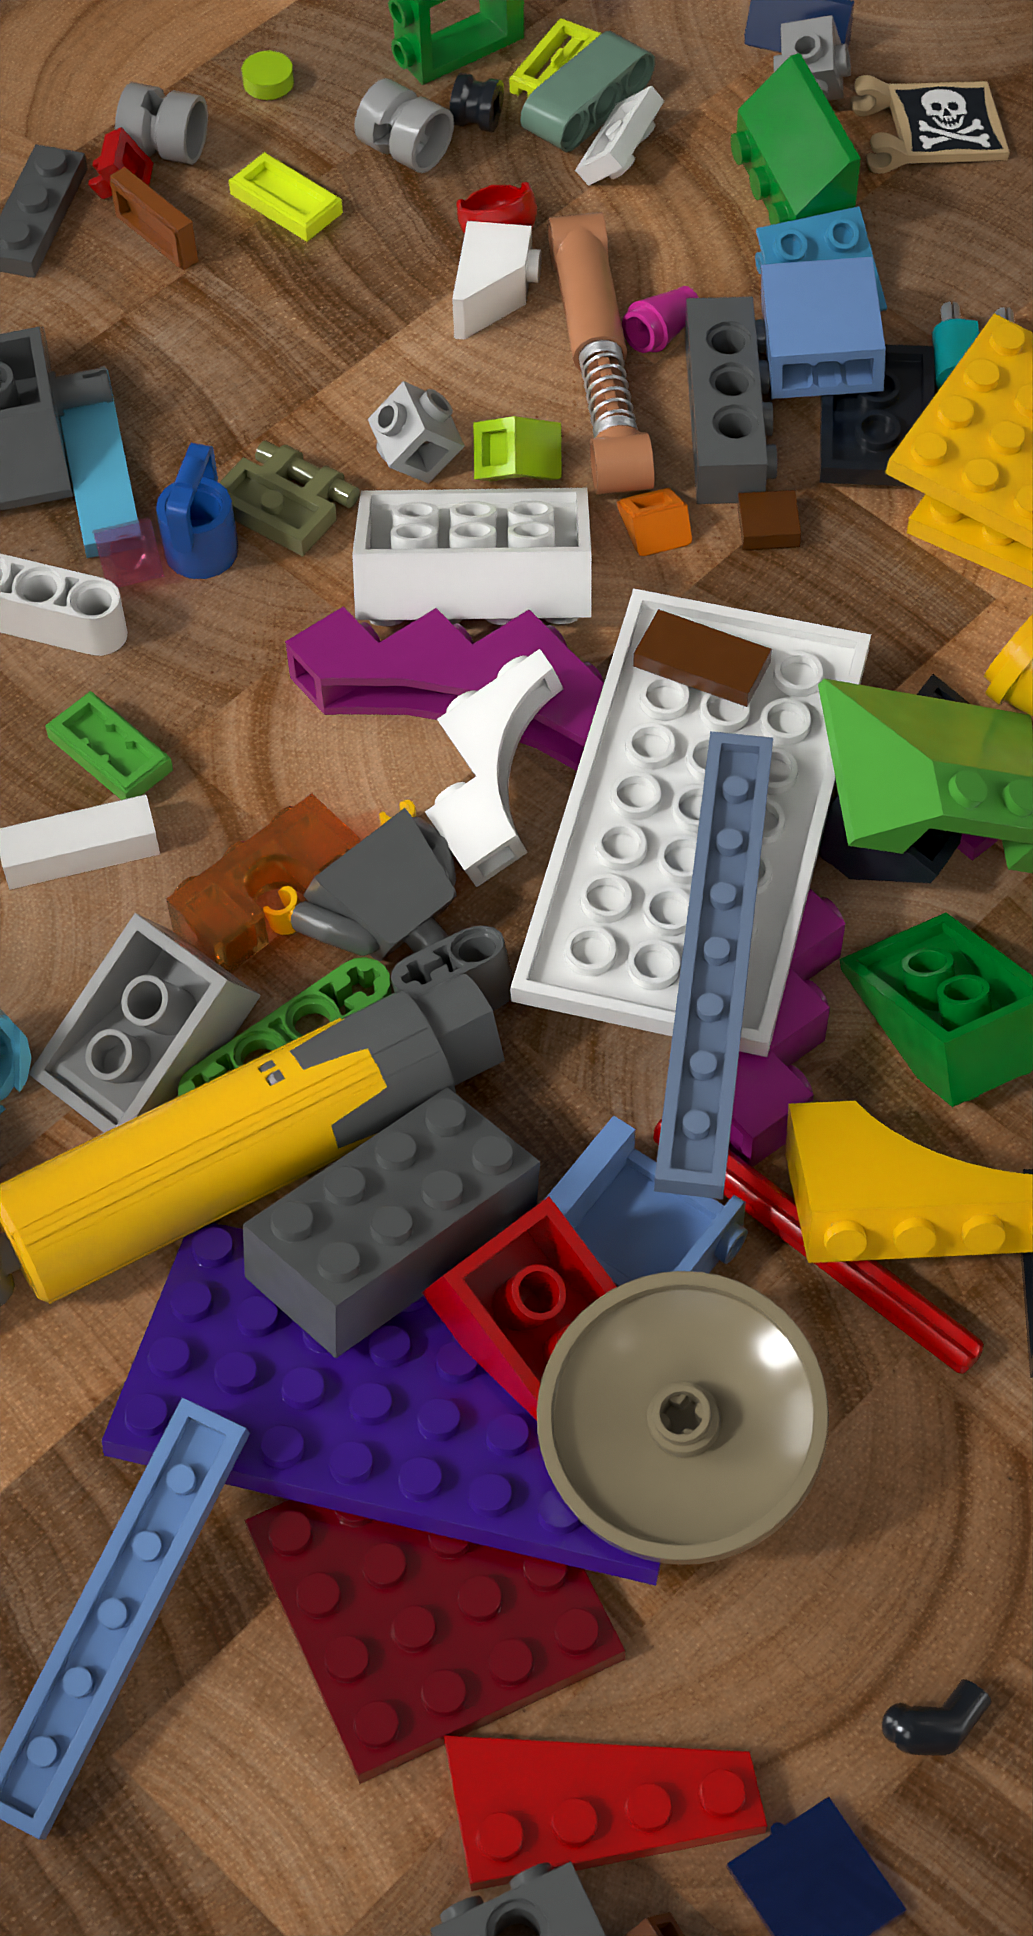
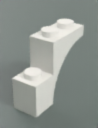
(486, 734)

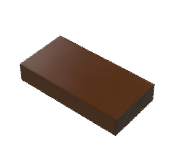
(702, 657)

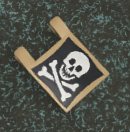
(932, 123)

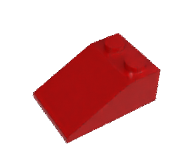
(520, 1297)

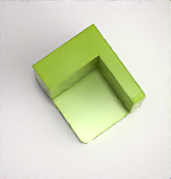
(517, 449)

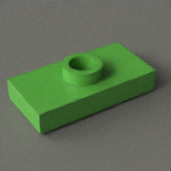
(109, 747)

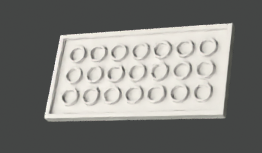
(624, 856)

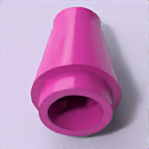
(656, 320)

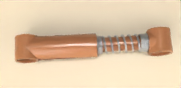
(579, 254)

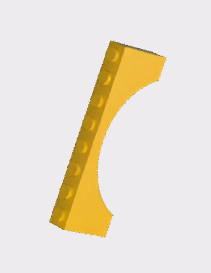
(885, 1197)

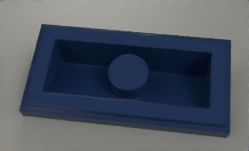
(766, 17)

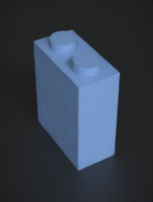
(822, 327)

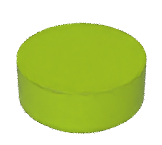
(267, 75)

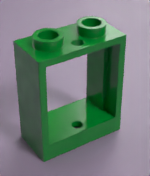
(439, 53)

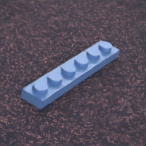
(115, 1615)

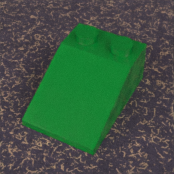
(948, 1006)

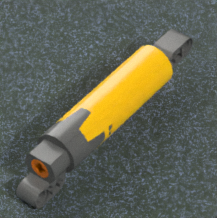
(257, 1123)

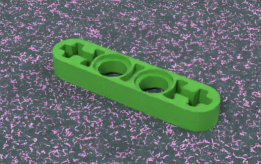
(279, 1025)

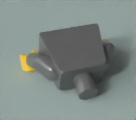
(377, 891)

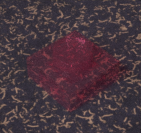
(128, 552)

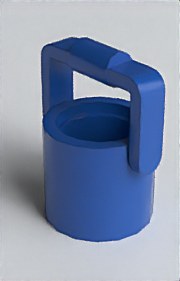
(197, 518)

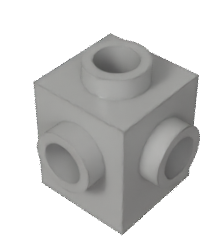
(821, 50)
(416, 432)

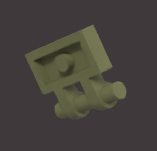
(280, 509)

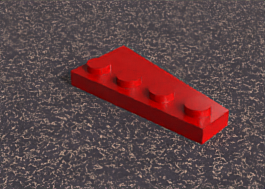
(593, 1802)

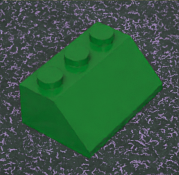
(795, 147)

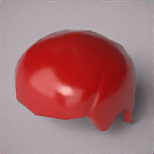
(499, 205)

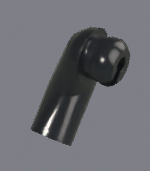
(936, 1729)

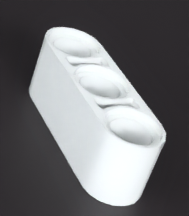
(60, 607)

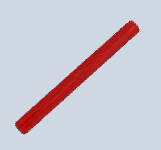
(863, 1278)

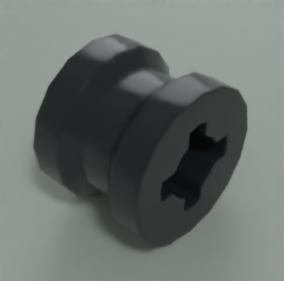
(476, 102)

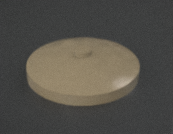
(683, 1417)

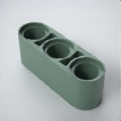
(586, 90)

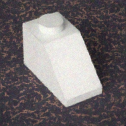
(492, 275)

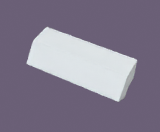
(77, 842)

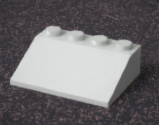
(472, 554)

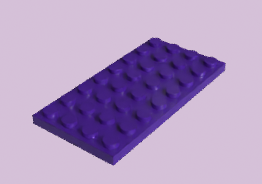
(383, 1432)

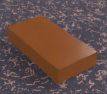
(154, 218)

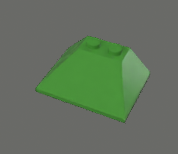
(928, 765)

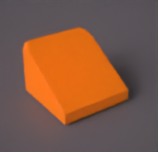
(656, 521)

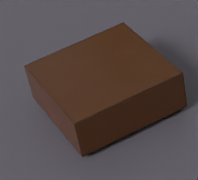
(769, 520)

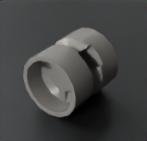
(168, 124)
(404, 125)

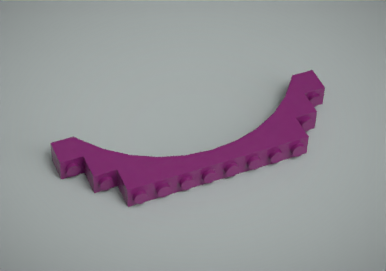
(431, 664)

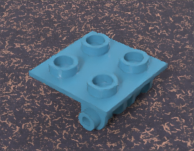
(817, 238)

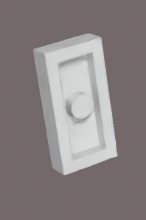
(619, 136)

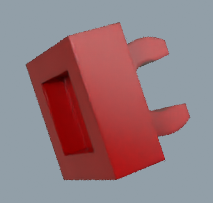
(118, 152)

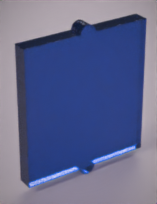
(815, 1879)

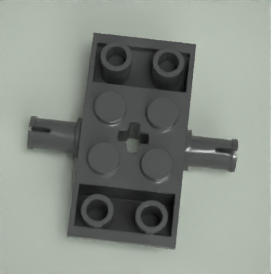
(30, 412)

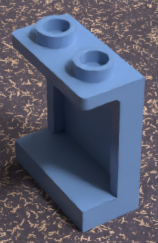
(632, 1227)

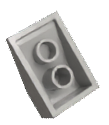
(141, 1026)

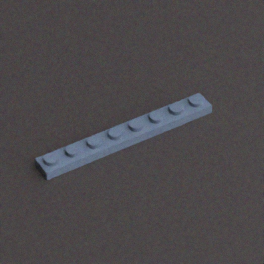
(714, 968)

